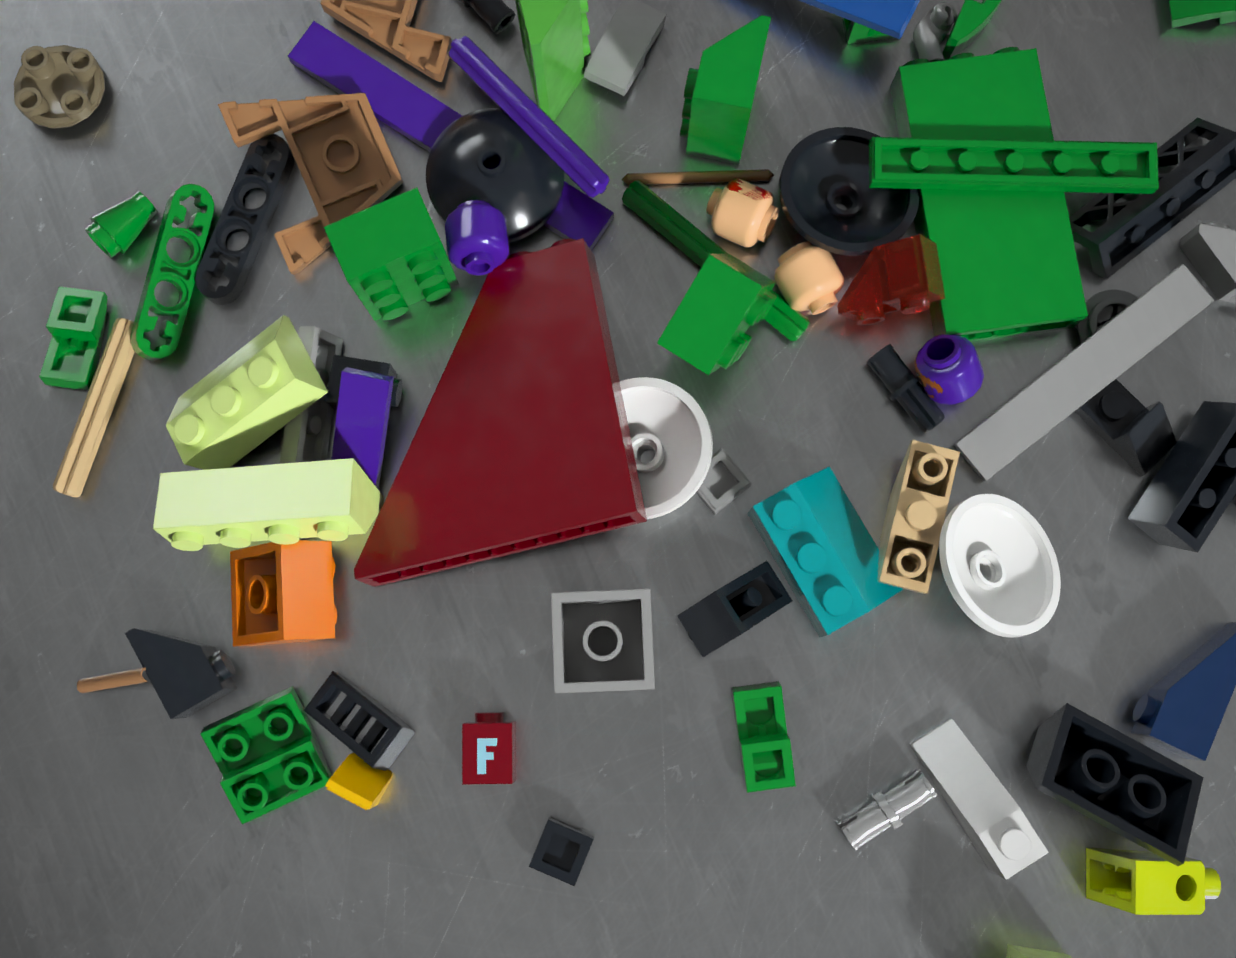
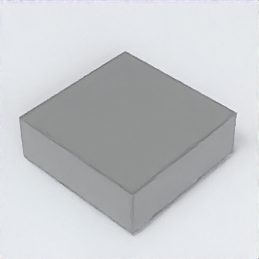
(722, 482)

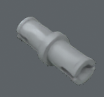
(887, 809)

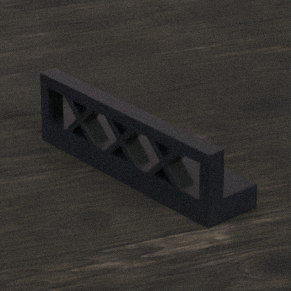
(1140, 222)

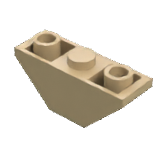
(916, 516)

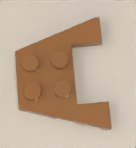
(388, 26)
(337, 155)

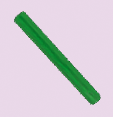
(699, 246)

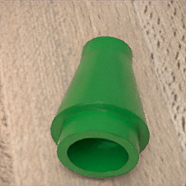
(121, 224)

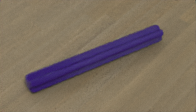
(529, 117)

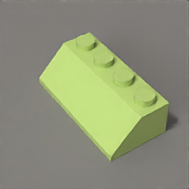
(265, 504)

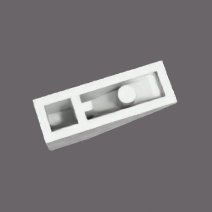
(979, 801)

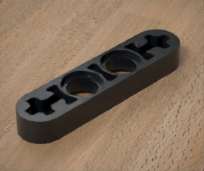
(237, 216)

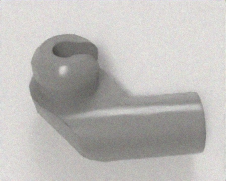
(932, 31)

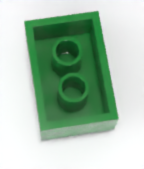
(392, 255)
(717, 312)

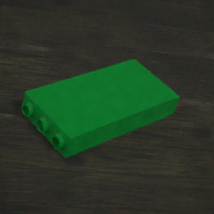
(1000, 253)

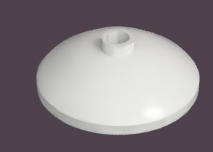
(677, 430)
(999, 565)

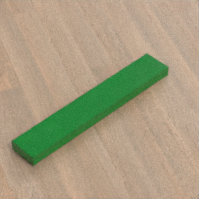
(1013, 165)

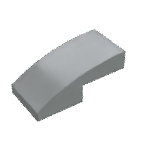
(624, 45)

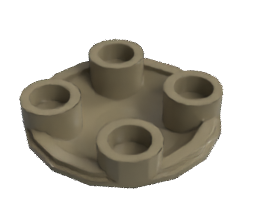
(58, 85)

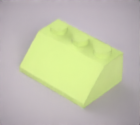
(245, 399)

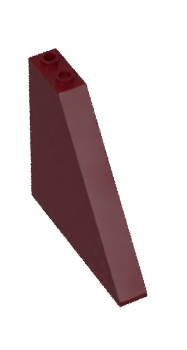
(521, 430)

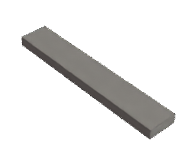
(1083, 372)

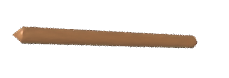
(698, 176)

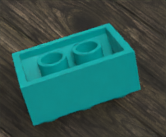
(822, 550)

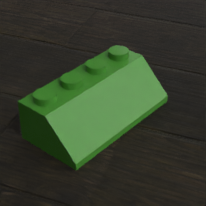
(554, 48)

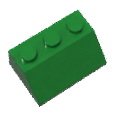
(723, 93)

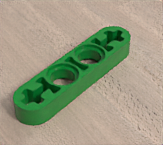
(179, 274)

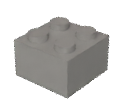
(602, 641)

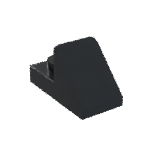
(1134, 431)

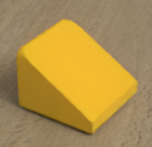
(359, 782)

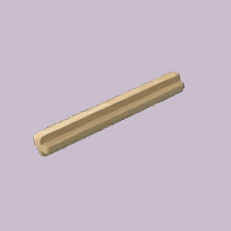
(96, 410)

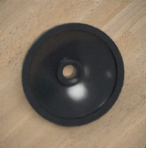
(834, 170)
(523, 185)

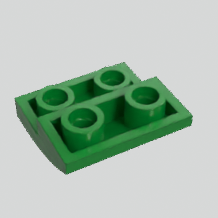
(267, 755)

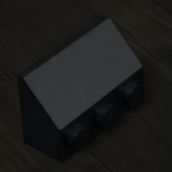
(1116, 782)

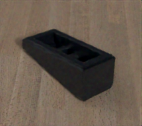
(389, 746)

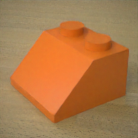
(282, 593)

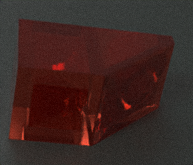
(894, 278)

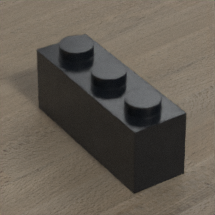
(1193, 481)

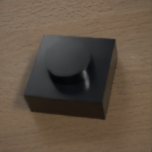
(561, 851)

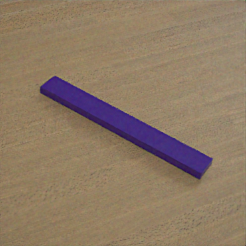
(423, 117)

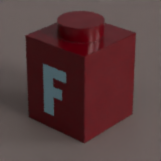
(489, 750)

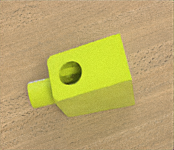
(1147, 883)

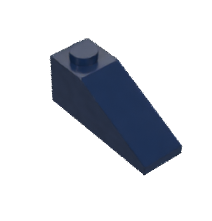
(1190, 701)

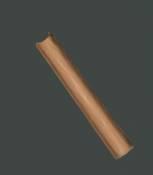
(111, 680)

